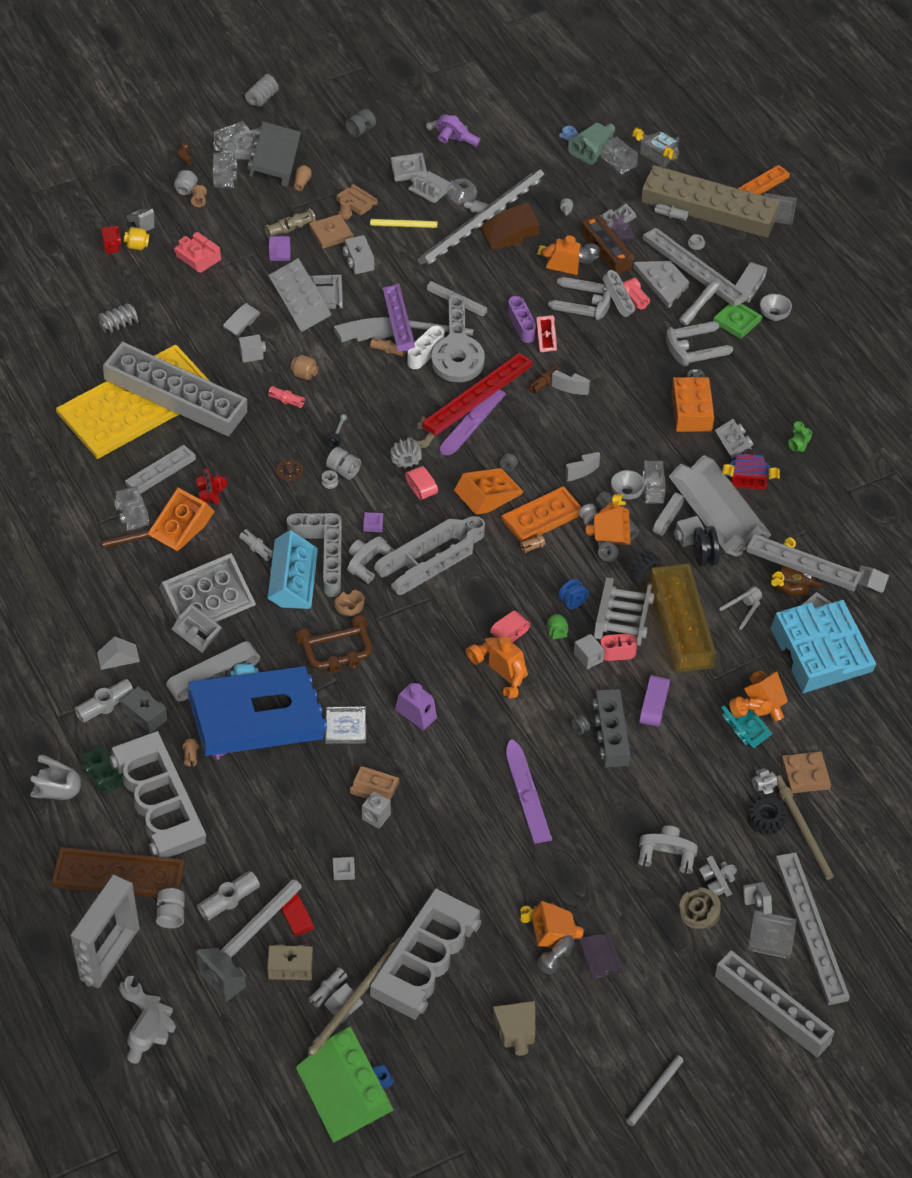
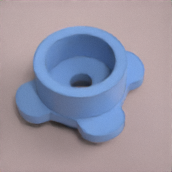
(568, 132)

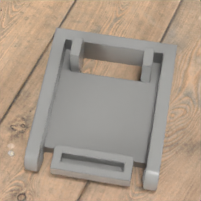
(331, 294)

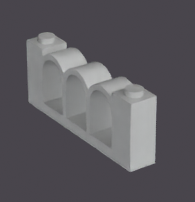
(177, 838)
(410, 998)

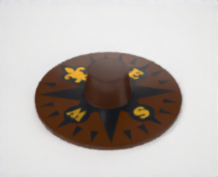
(289, 470)

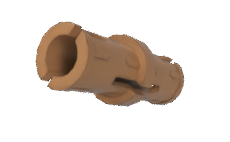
(386, 346)

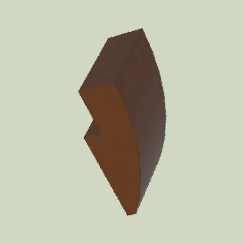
(511, 227)

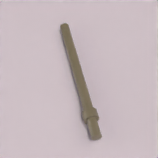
(787, 796)

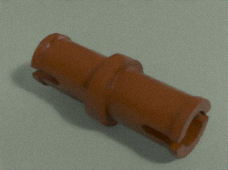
(543, 380)

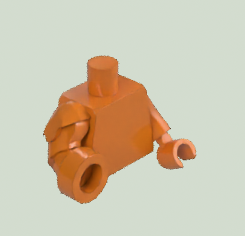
(504, 659)
(765, 697)

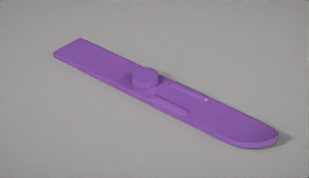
(470, 423)
(527, 793)

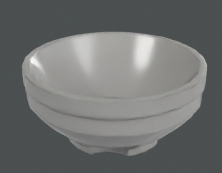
(776, 303)
(629, 480)

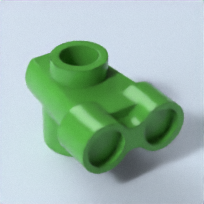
(801, 437)

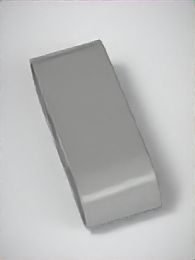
(752, 279)

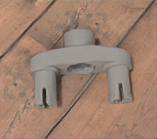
(364, 553)
(668, 842)

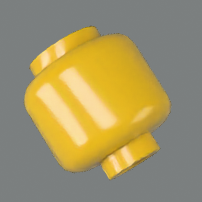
(136, 238)

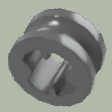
(508, 462)
(580, 725)

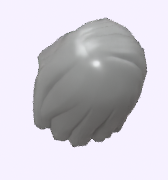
(56, 781)

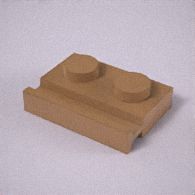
(360, 200)
(371, 780)

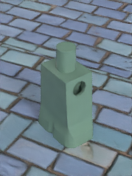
(589, 142)

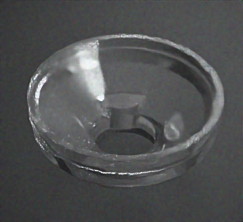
(460, 195)

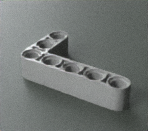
(326, 527)

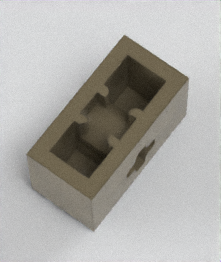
(290, 962)

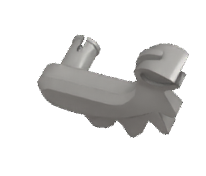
(151, 1025)

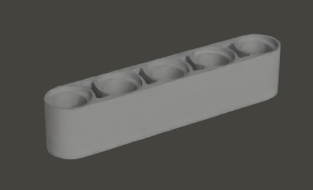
(215, 667)

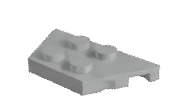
(663, 279)

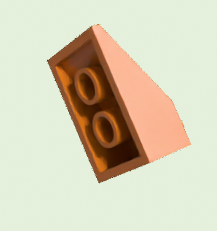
(487, 489)
(181, 520)

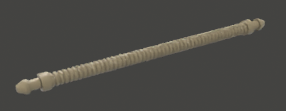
(320, 1041)

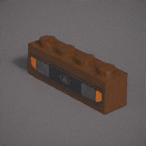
(611, 249)

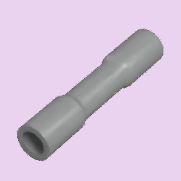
(691, 312)

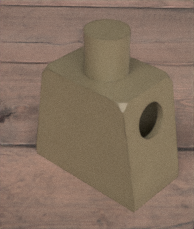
(516, 1025)

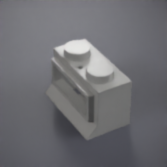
(199, 622)

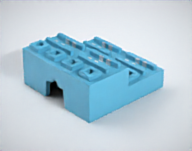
(822, 644)

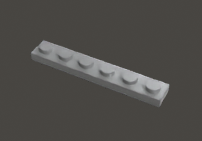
(804, 562)

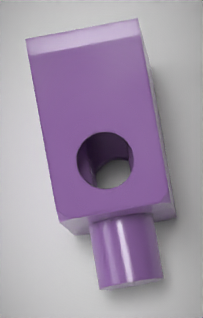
(416, 705)

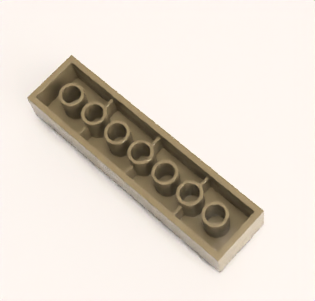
(711, 201)

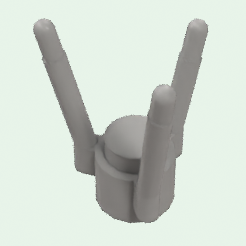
(750, 597)

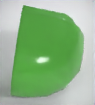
(557, 626)

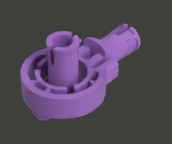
(452, 128)

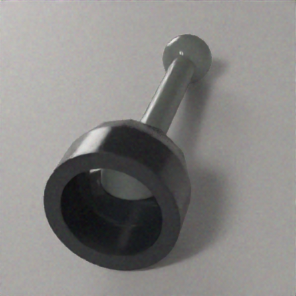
(333, 439)

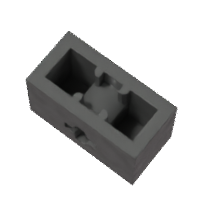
(144, 710)

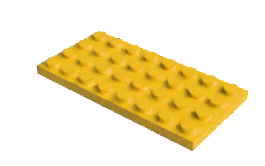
(114, 416)

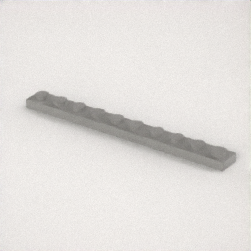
(476, 221)

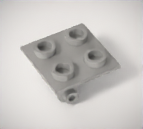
(429, 187)

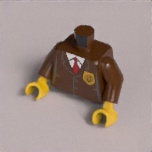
(793, 581)

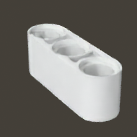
(423, 347)

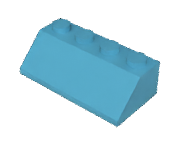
(292, 572)

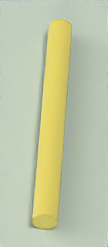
(403, 223)

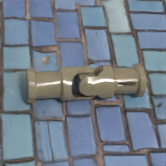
(290, 223)

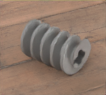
(262, 91)
(117, 317)

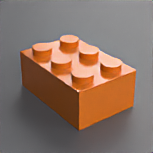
(692, 404)

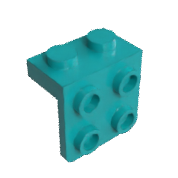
(748, 727)

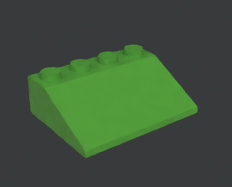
(343, 1085)

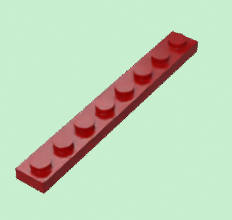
(477, 394)

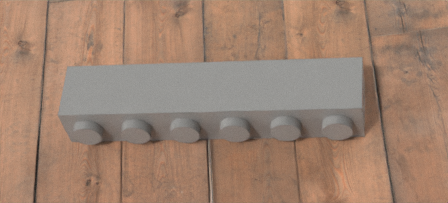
(774, 1004)

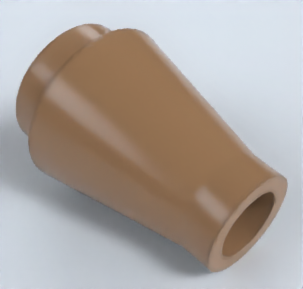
(302, 176)

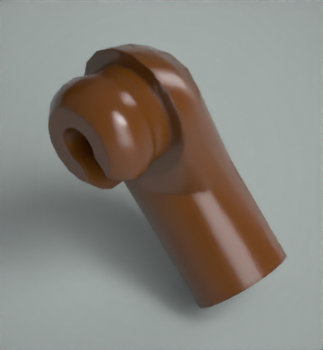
(183, 153)

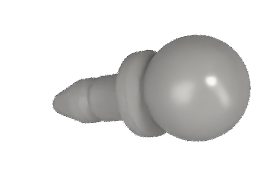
(566, 206)

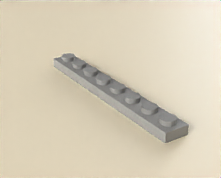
(694, 266)
(812, 929)

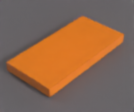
(542, 514)

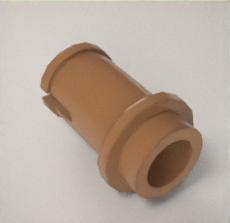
(345, 210)
(533, 543)
(190, 754)

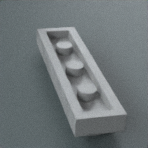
(161, 469)

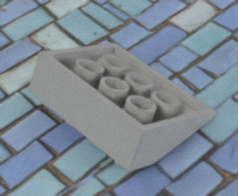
(213, 588)

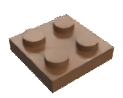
(806, 772)

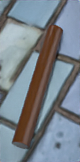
(125, 539)

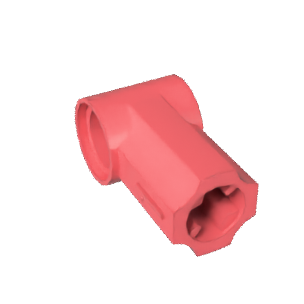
(637, 296)

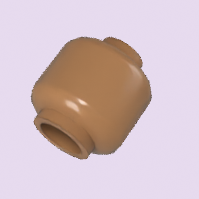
(304, 367)

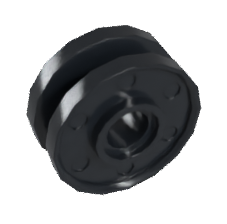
(706, 546)

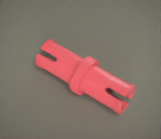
(286, 397)

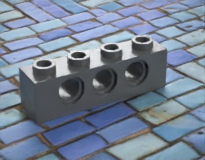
(611, 728)

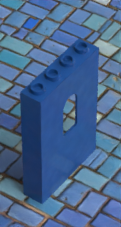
(228, 718)

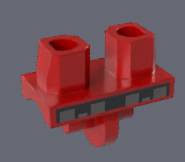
(212, 484)

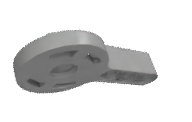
(457, 345)

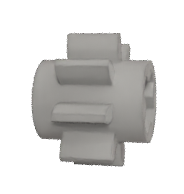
(764, 781)

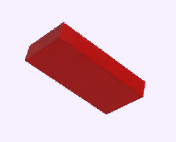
(297, 916)

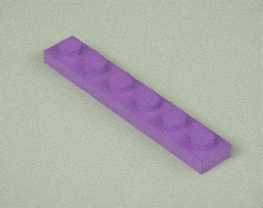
(398, 318)

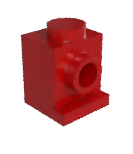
(111, 239)

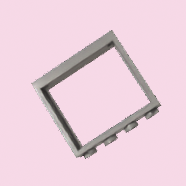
(115, 898)

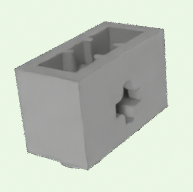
(359, 254)

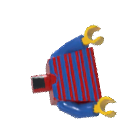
(750, 471)

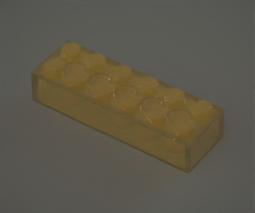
(682, 618)

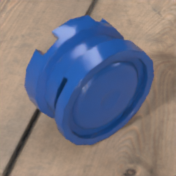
(573, 594)

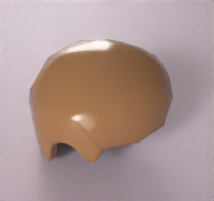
(349, 604)

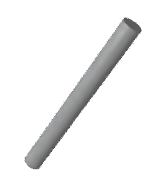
(422, 325)
(654, 1091)

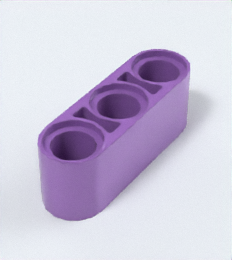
(521, 319)
(654, 700)

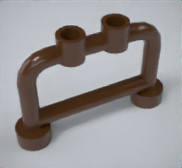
(334, 663)

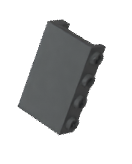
(274, 151)

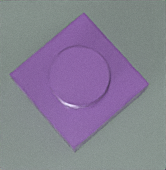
(373, 522)

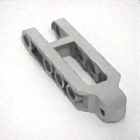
(419, 573)

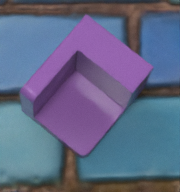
(279, 248)

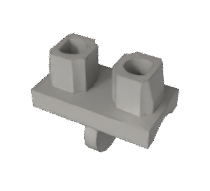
(711, 870)

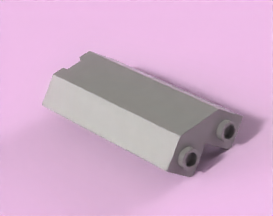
(719, 504)

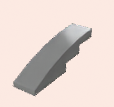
(365, 329)

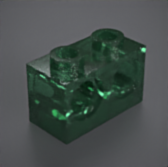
(102, 770)

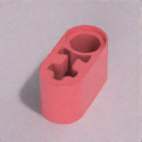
(421, 482)
(511, 625)
(619, 647)

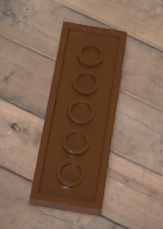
(93, 869)

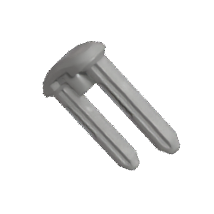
(602, 301)
(679, 348)

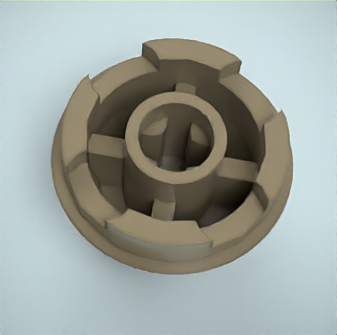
(700, 908)

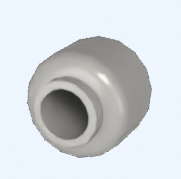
(185, 182)

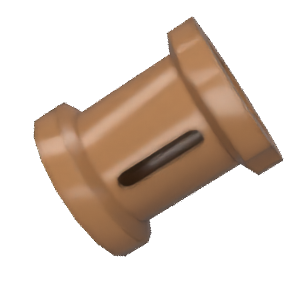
(198, 198)

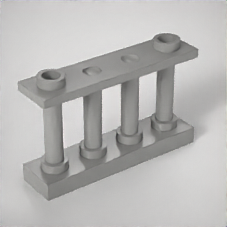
(608, 603)

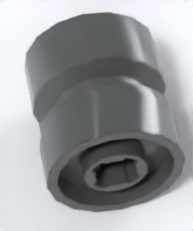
(360, 123)

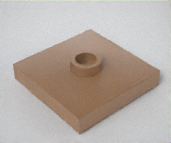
(330, 231)

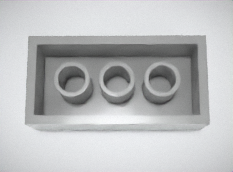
(299, 295)

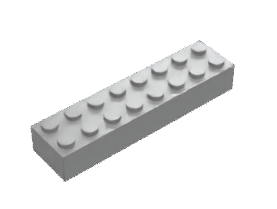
(175, 389)

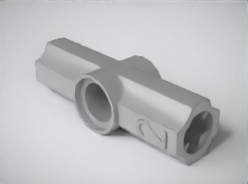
(103, 701)
(219, 902)

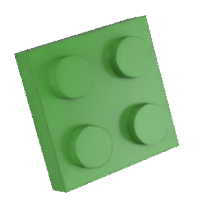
(737, 319)

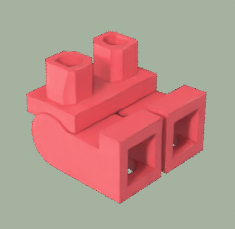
(198, 252)

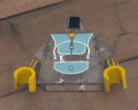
(658, 147)

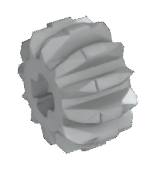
(406, 453)

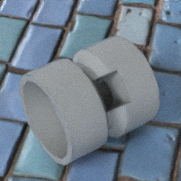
(343, 463)
(170, 908)

